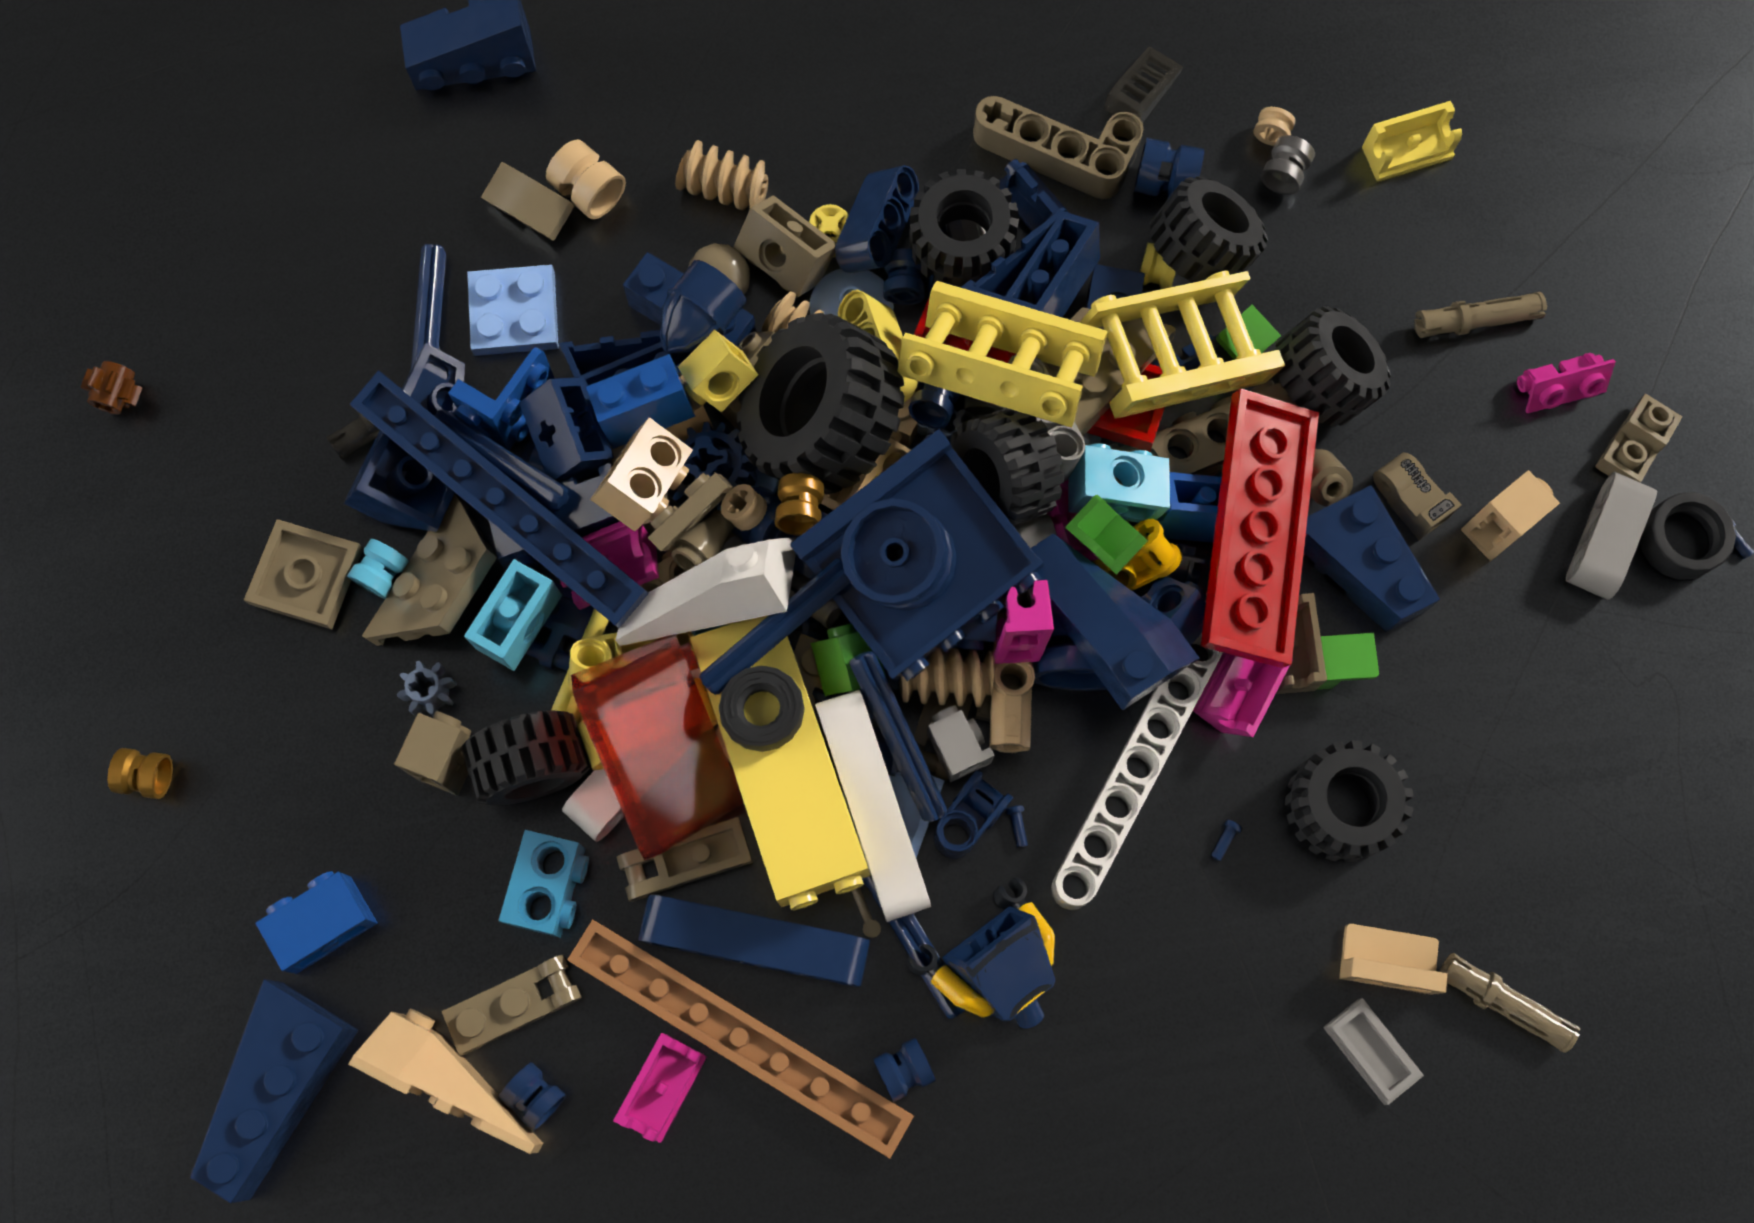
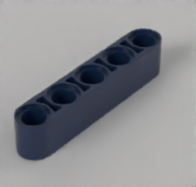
(754, 940)

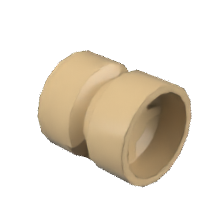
(589, 183)

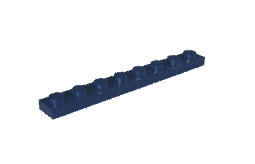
(499, 499)

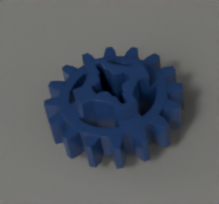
(709, 459)

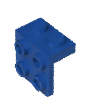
(502, 418)

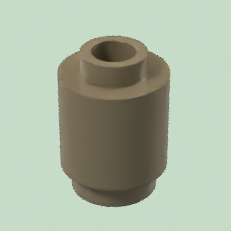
(1329, 479)

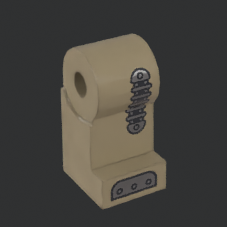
(1414, 495)

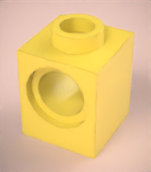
(716, 372)

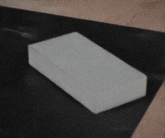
(1373, 1051)

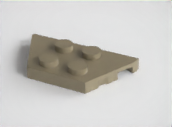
(1107, 382)
(436, 580)

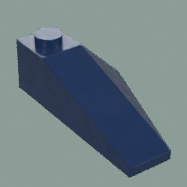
(391, 481)

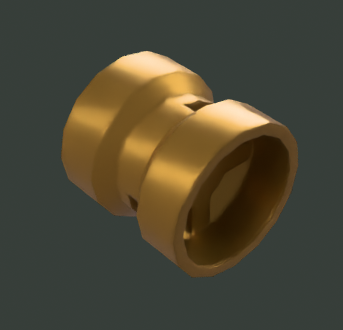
(799, 503)
(140, 773)

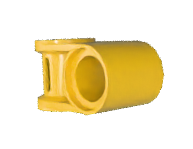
(1143, 565)

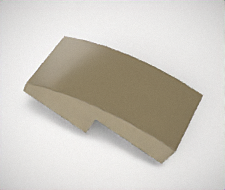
(528, 201)
(1639, 439)

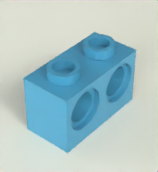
(531, 882)

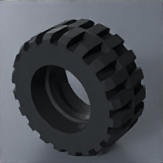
(858, 411)

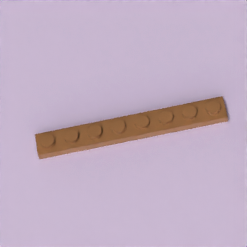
(741, 1038)

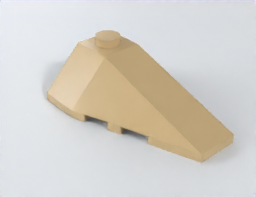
(421, 1060)

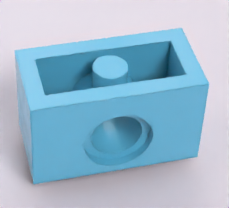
(1143, 477)
(513, 615)

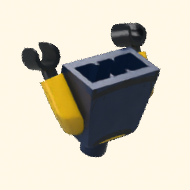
(1000, 965)

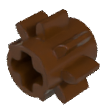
(111, 387)

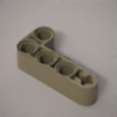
(999, 116)

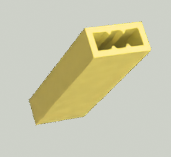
(789, 789)

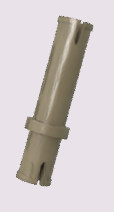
(1464, 317)
(1491, 992)

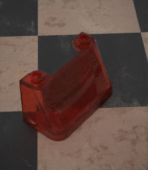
(657, 743)

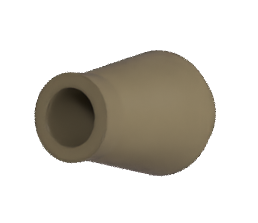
(702, 541)

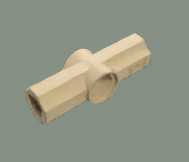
(1011, 708)

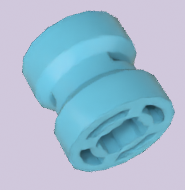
(378, 568)

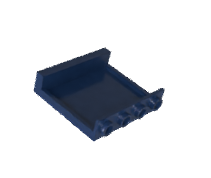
(986, 546)

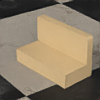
(1391, 960)

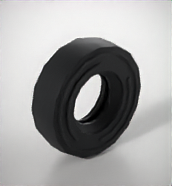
(757, 680)

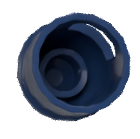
(698, 305)

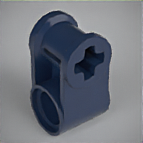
(975, 810)

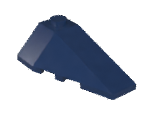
(1114, 629)

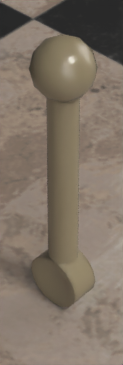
(871, 927)

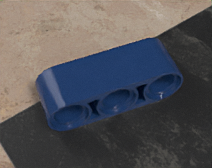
(877, 219)

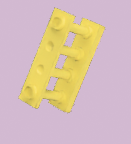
(1010, 328)
(1176, 383)

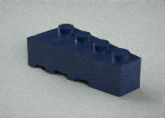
(270, 1086)

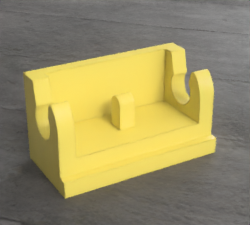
(1411, 141)

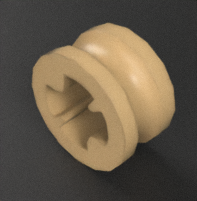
(1273, 124)
(751, 514)

